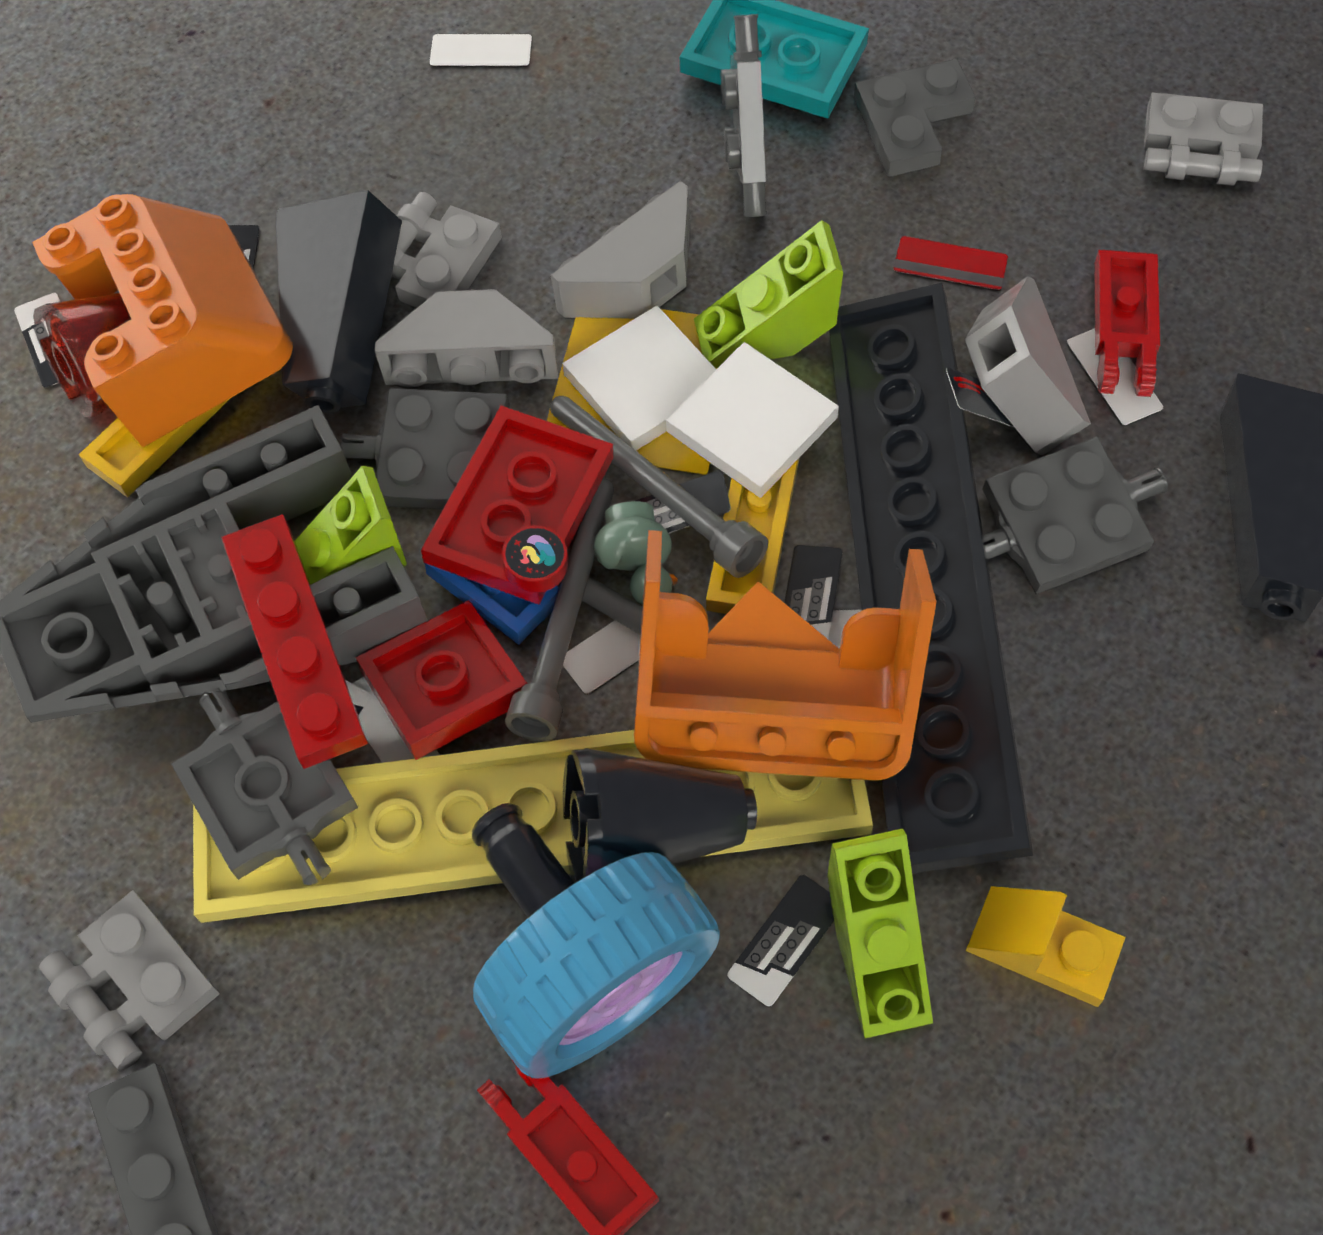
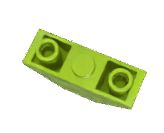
(779, 304)
(348, 529)
(879, 932)

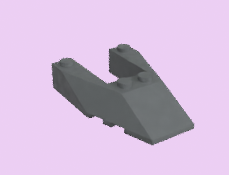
(152, 596)

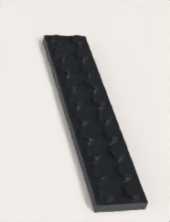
(918, 491)

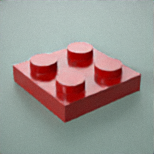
(441, 678)

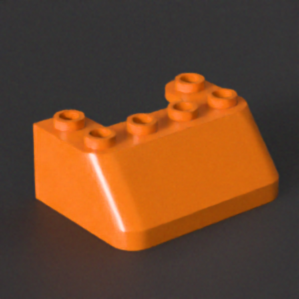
(193, 303)

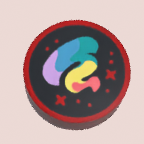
(535, 558)

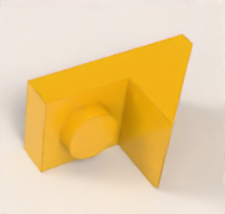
(1042, 942)

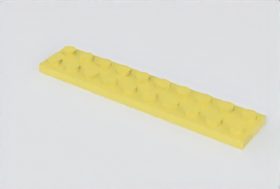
(421, 813)

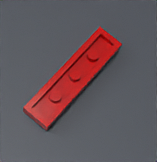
(294, 642)

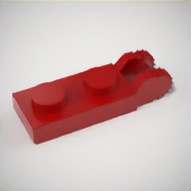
(1126, 317)
(574, 1157)

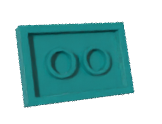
(803, 51)

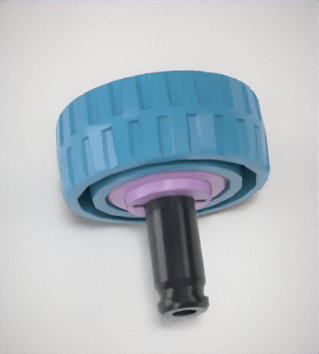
(589, 954)

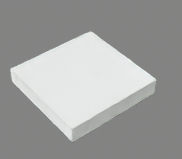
(639, 376)
(752, 419)

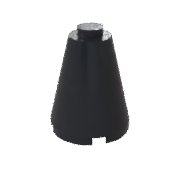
(648, 806)

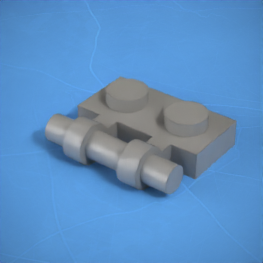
(1203, 138)
(451, 249)
(146, 965)

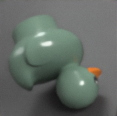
(624, 544)

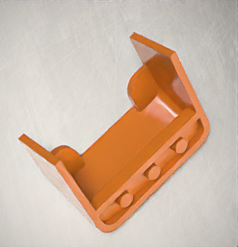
(782, 706)

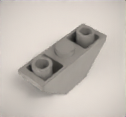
(631, 265)
(466, 341)
(1026, 368)

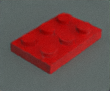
(516, 479)

